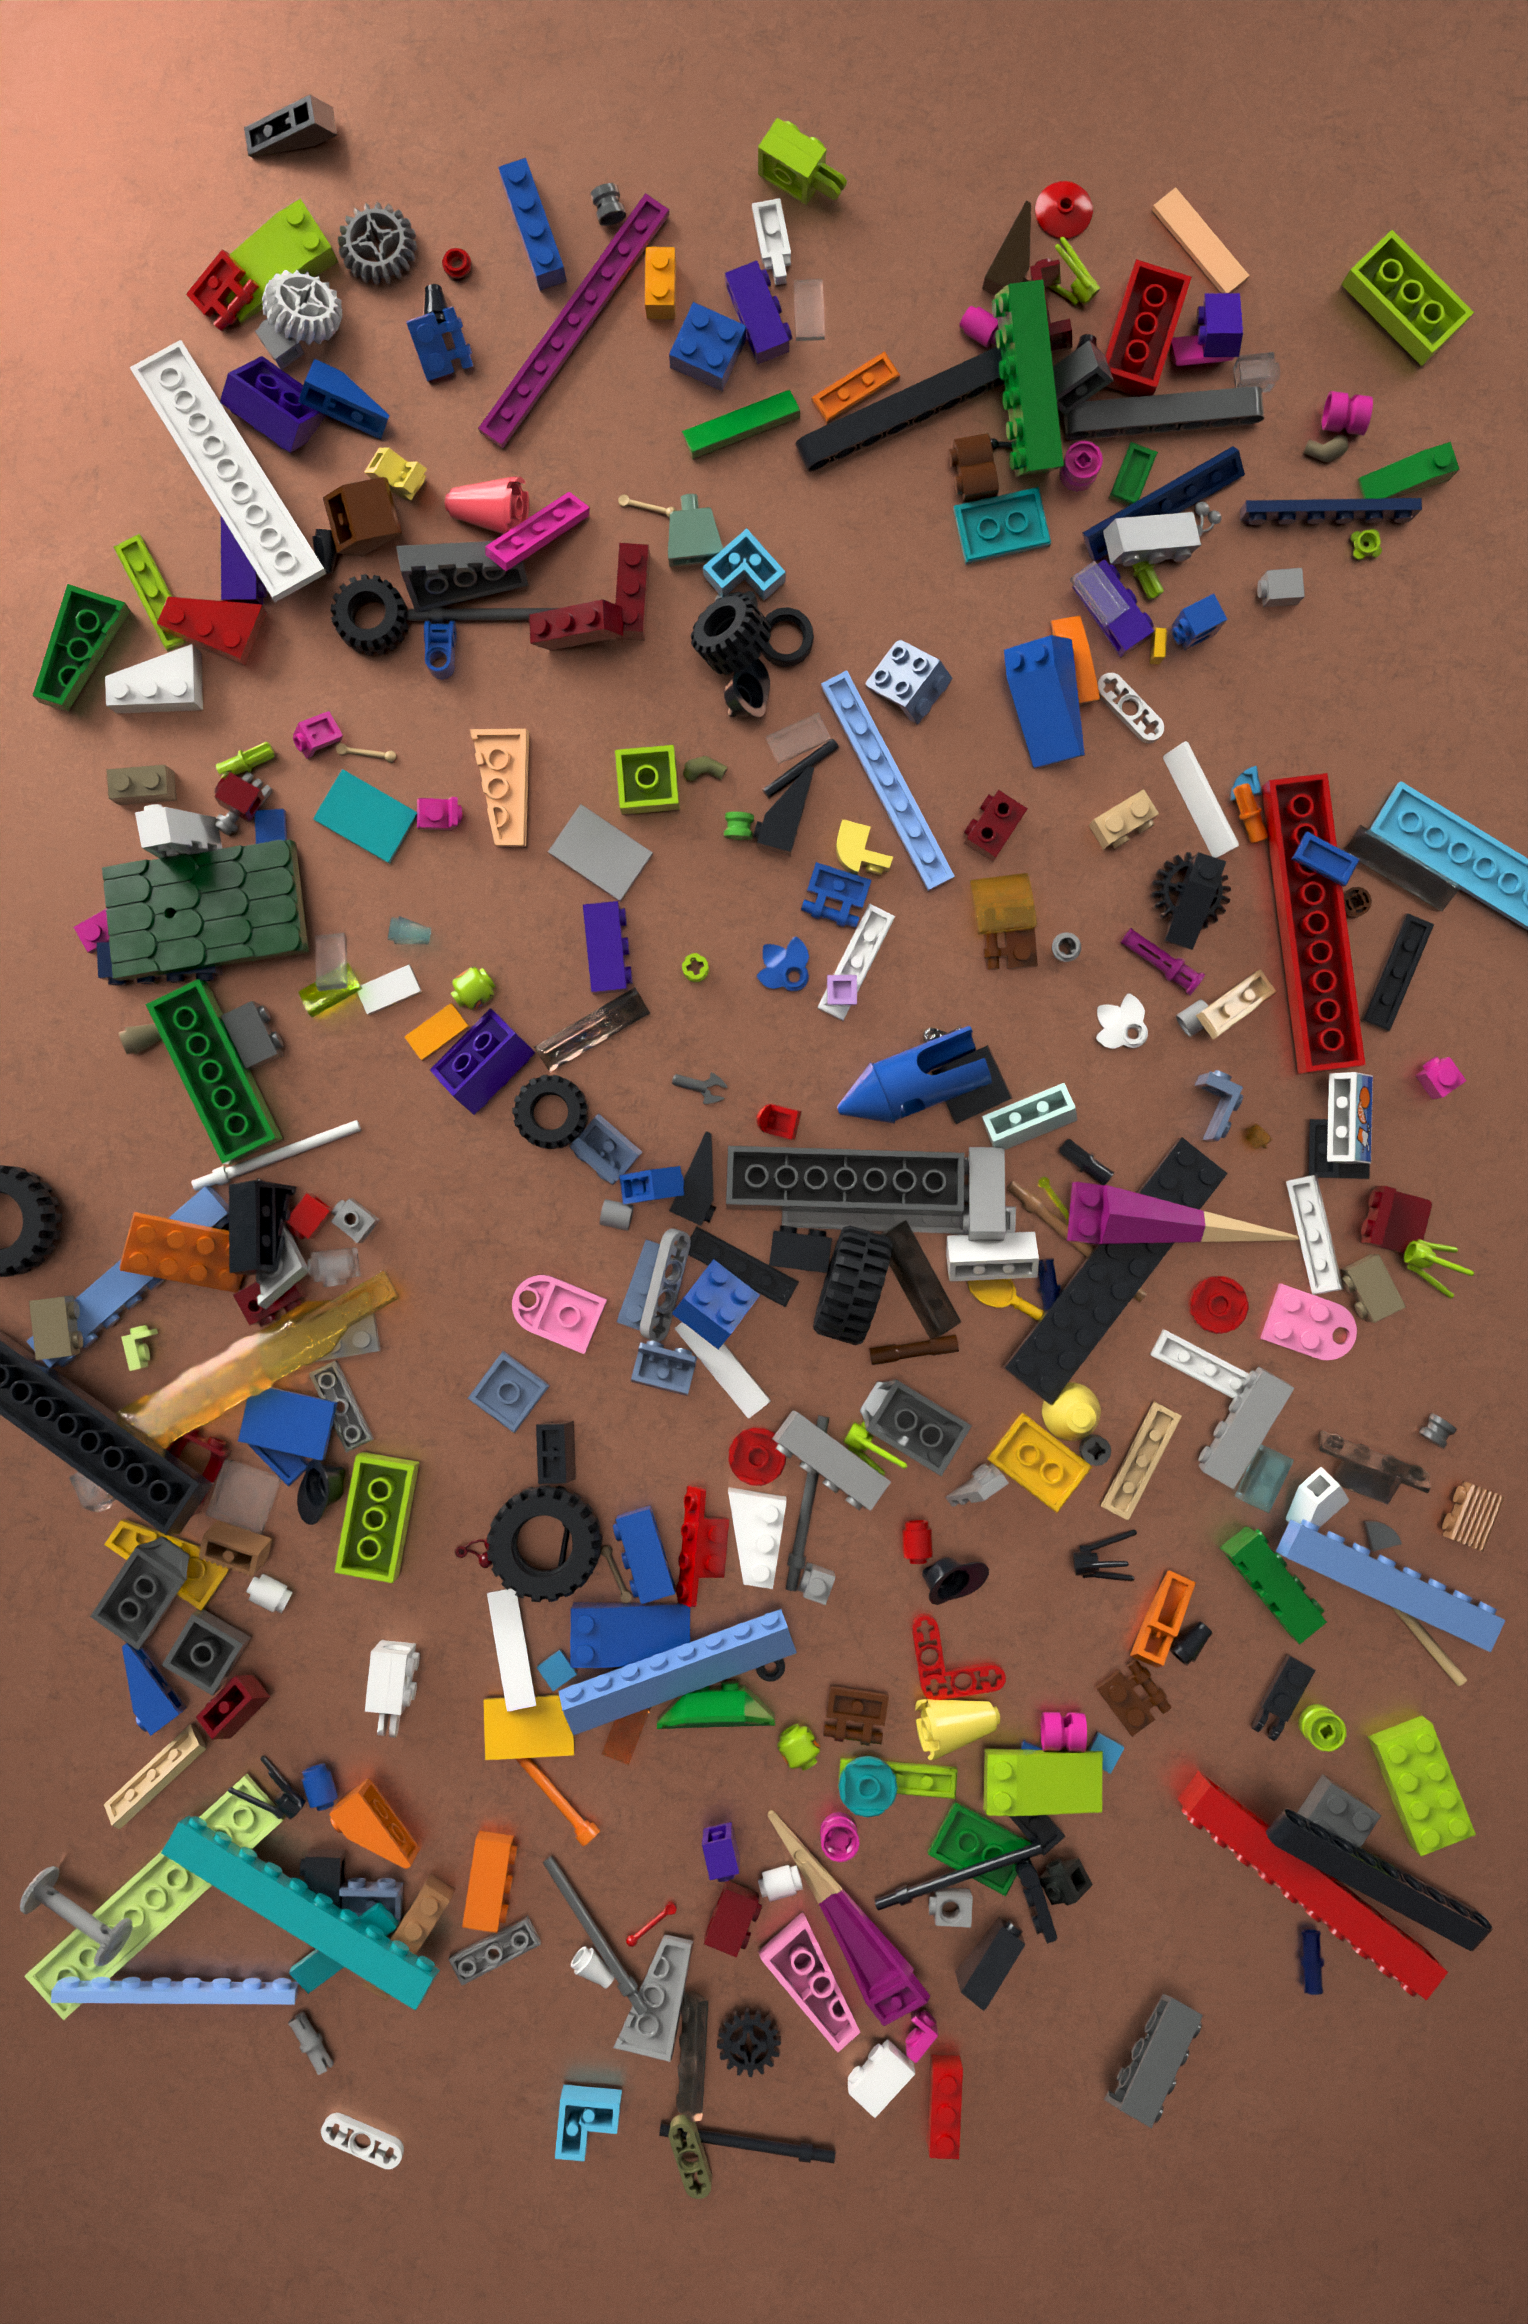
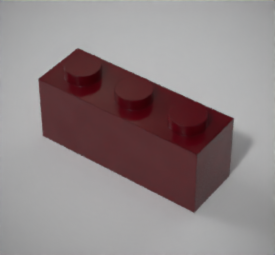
(633, 588)
(576, 625)

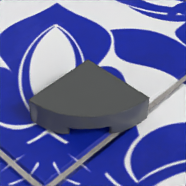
(1380, 1535)

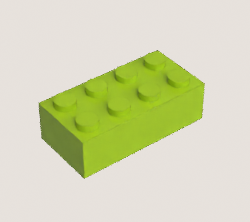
(1407, 297)
(376, 1517)
(1421, 1785)

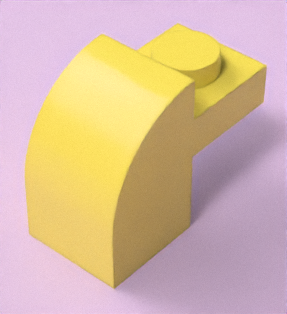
(403, 476)
(852, 852)

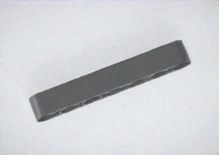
(1165, 413)

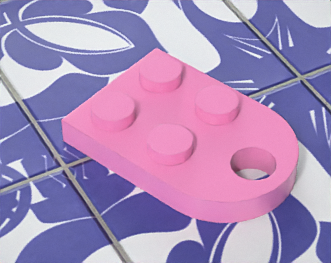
(560, 1311)
(1308, 1324)

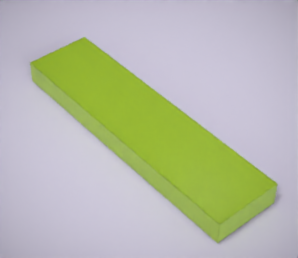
(147, 583)
(920, 1779)

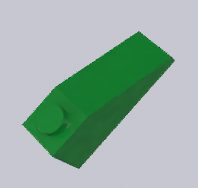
(1411, 473)

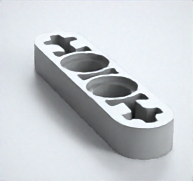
(661, 1284)

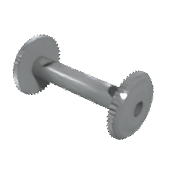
(42, 1892)

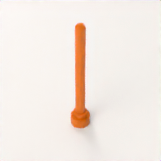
(584, 1830)

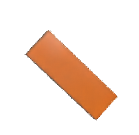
(855, 388)

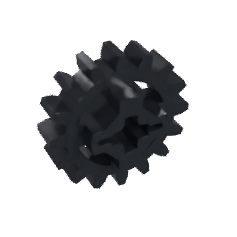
(735, 2042)

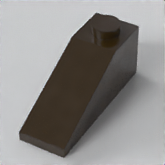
(1013, 258)

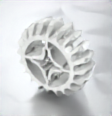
(302, 307)

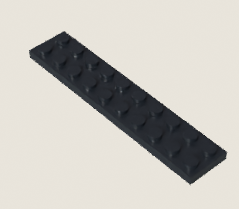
(1107, 1281)

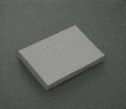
(600, 852)

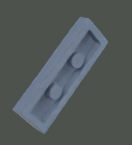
(637, 1293)

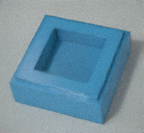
(556, 1670)
(1110, 1749)

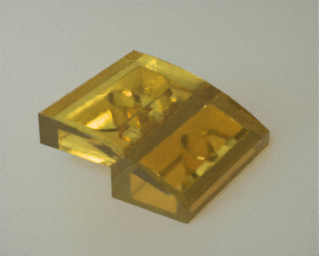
(1003, 903)

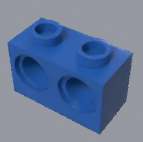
(1198, 622)
(652, 1185)

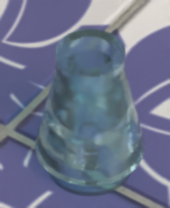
(408, 932)

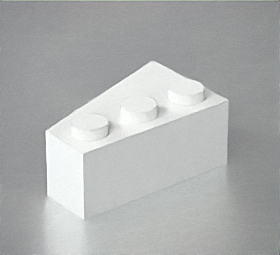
(158, 684)
(758, 1533)

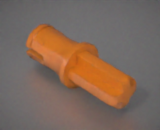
(1250, 813)

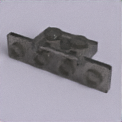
(1370, 1471)

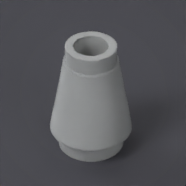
(1071, 942)

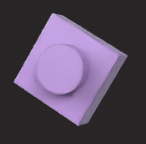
(841, 989)

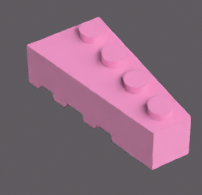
(805, 1974)

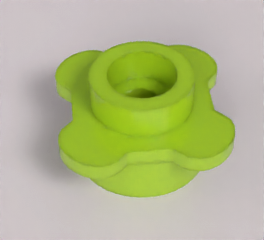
(1373, 539)

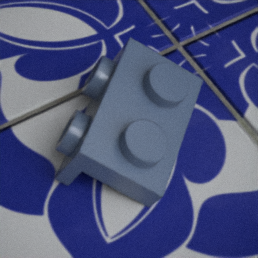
(605, 1149)
(664, 1368)
(362, 1895)

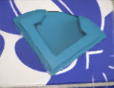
(1251, 777)

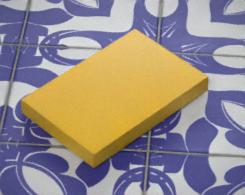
(1039, 1462)
(526, 1731)

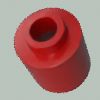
(917, 1541)

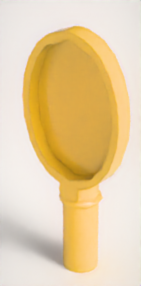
(1002, 1293)

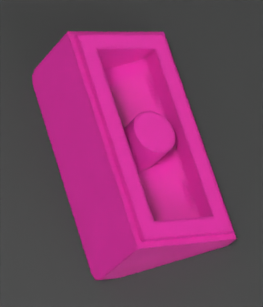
(1187, 352)

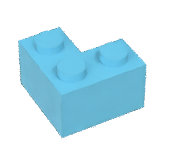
(746, 561)
(582, 2112)

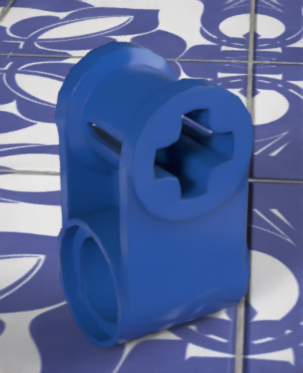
(440, 643)

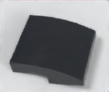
(980, 1099)
(1318, 1156)

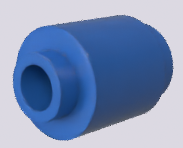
(319, 1787)

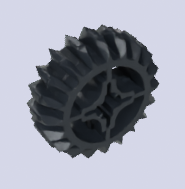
(1165, 886)

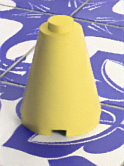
(1072, 1413)
(953, 1724)

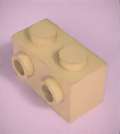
(1124, 819)

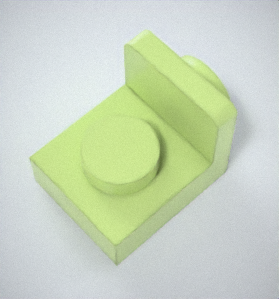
(135, 1351)

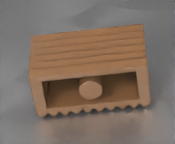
(1472, 1516)
(235, 1548)

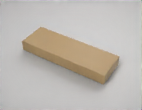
(1236, 1004)

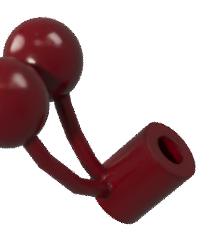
(461, 1552)

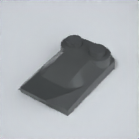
(913, 1424)
(143, 1591)

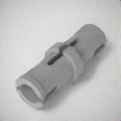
(311, 2043)

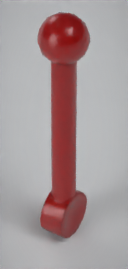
(670, 1909)

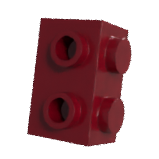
(995, 824)
(255, 1314)
(232, 1707)
(732, 1918)

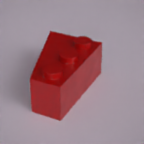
(214, 625)

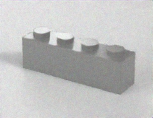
(1245, 1426)
(831, 1460)

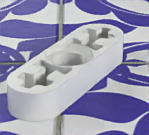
(1151, 716)
(378, 2158)

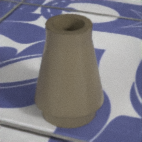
(139, 1038)

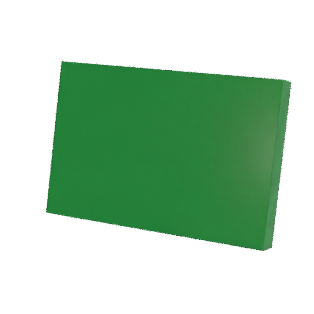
(973, 1838)

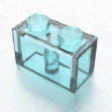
(1264, 1478)

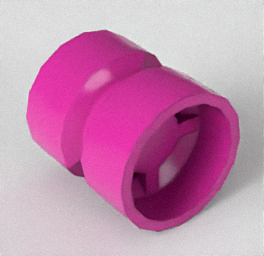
(1347, 413)
(1077, 472)
(1063, 1732)
(839, 1837)

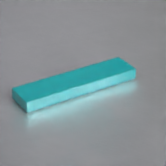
(318, 1967)

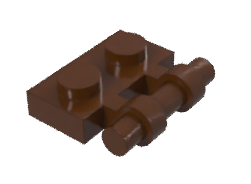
(1019, 949)
(1126, 1703)
(859, 1707)

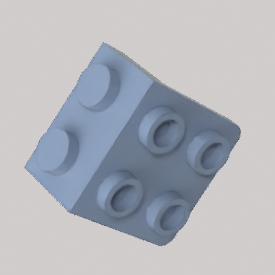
(910, 679)
(1231, 1099)

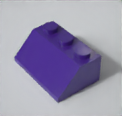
(270, 403)
(482, 1061)

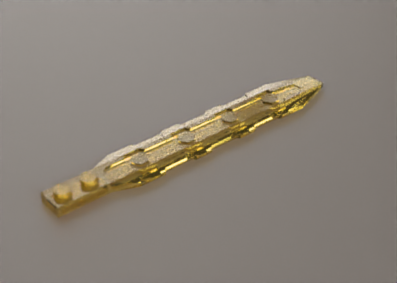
(255, 1363)

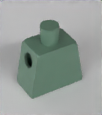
(692, 534)

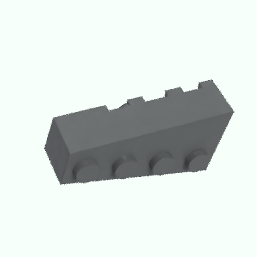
(454, 573)
(1156, 2061)

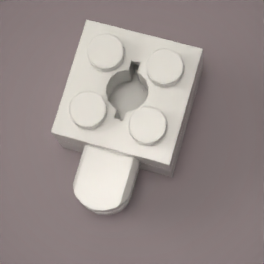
(391, 1682)

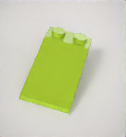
(283, 243)
(1041, 1782)

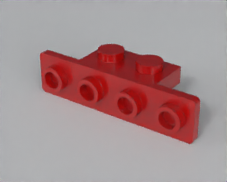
(702, 1546)

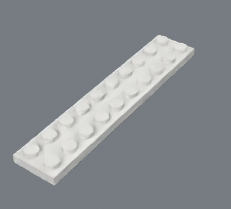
(228, 471)

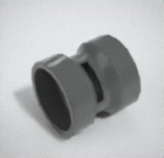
(607, 202)

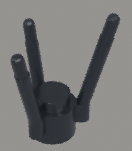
(1087, 1563)
(287, 1801)

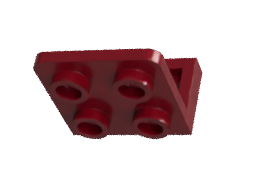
(1395, 1219)

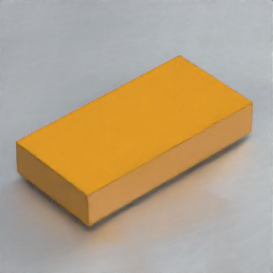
(436, 1031)

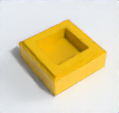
(1158, 646)

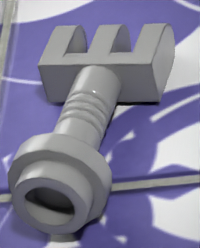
(227, 823)

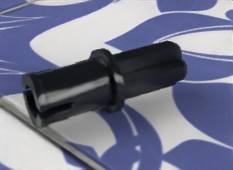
(1086, 1162)

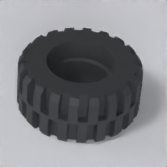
(38, 1221)
(853, 1285)
(522, 1576)

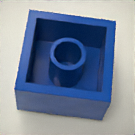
(707, 346)
(715, 1304)

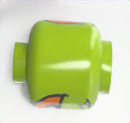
(473, 988)
(798, 1747)

